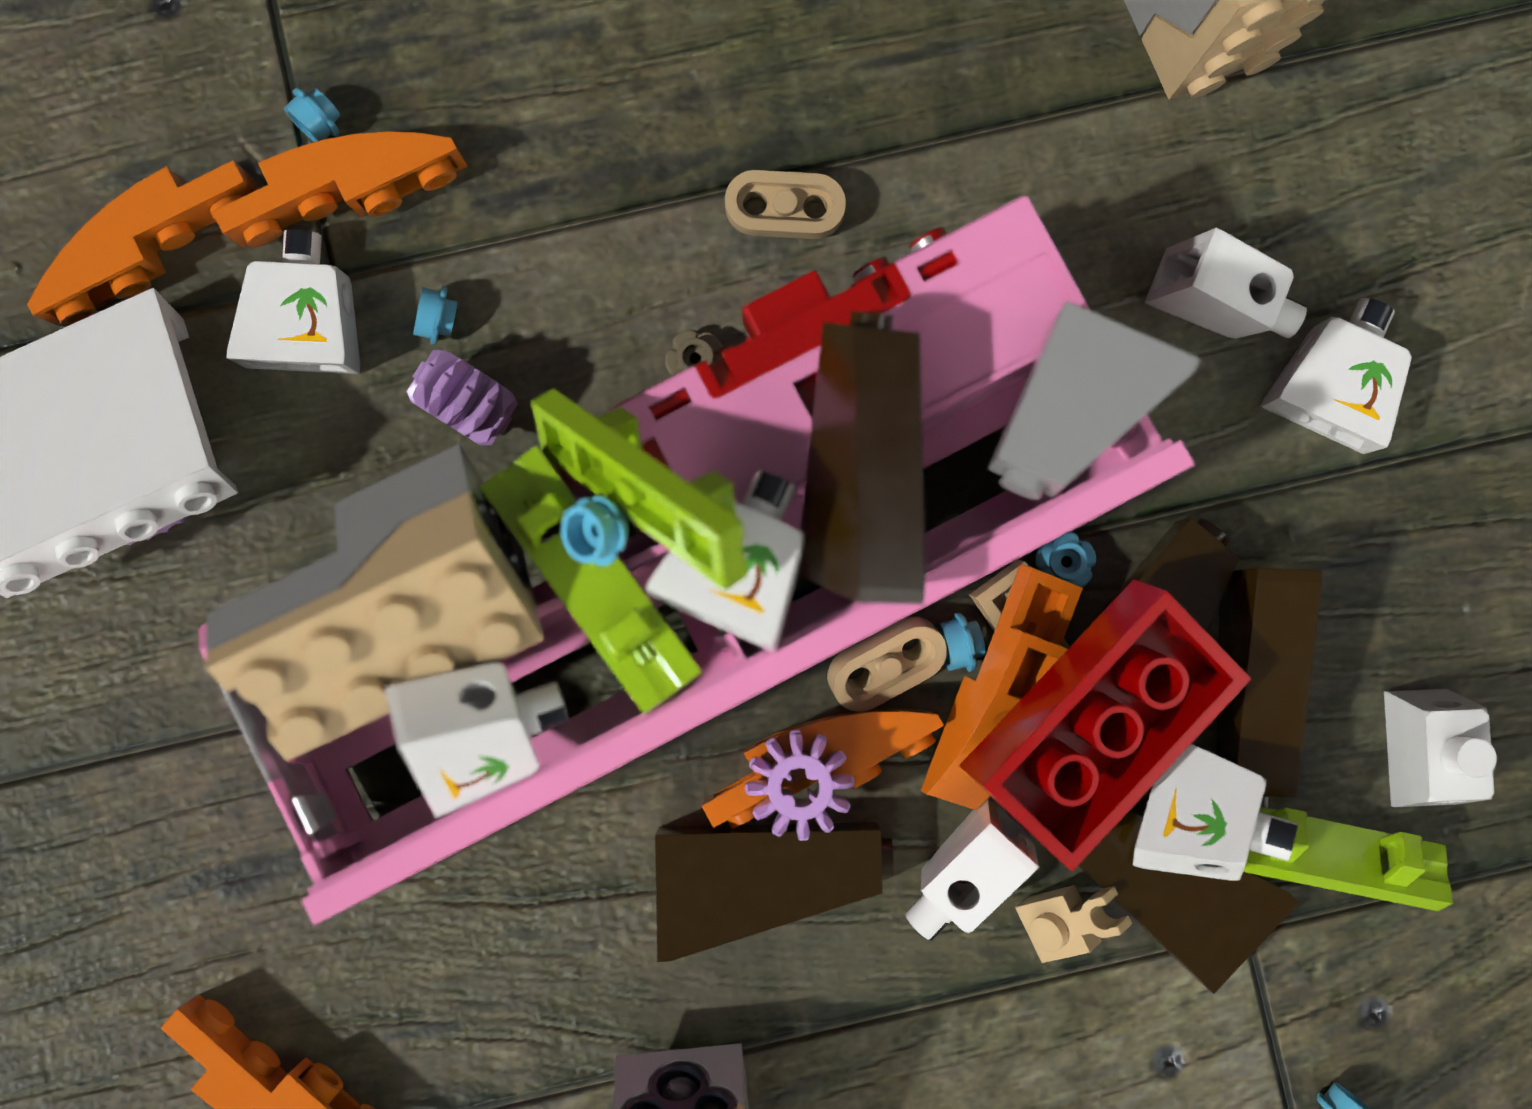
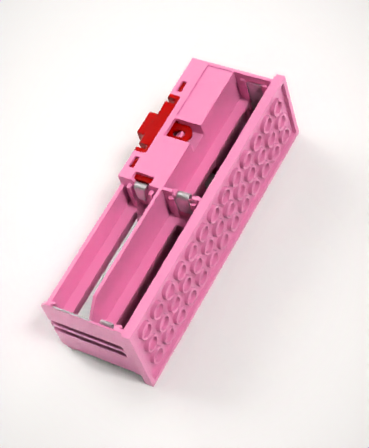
(981, 320)

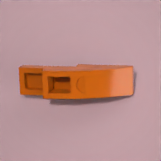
(360, 168)
(119, 245)
(1019, 654)
(863, 738)
(248, 1071)

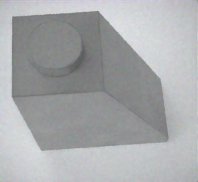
(1081, 398)

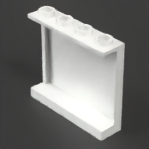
(99, 441)

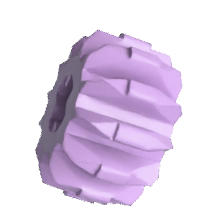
(462, 397)
(783, 799)

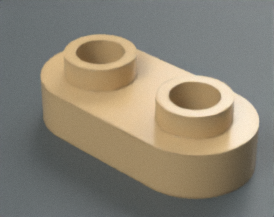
(785, 198)
(886, 665)

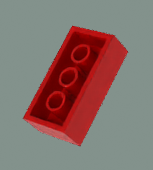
(1105, 721)

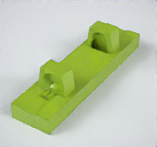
(607, 458)
(600, 598)
(1350, 862)

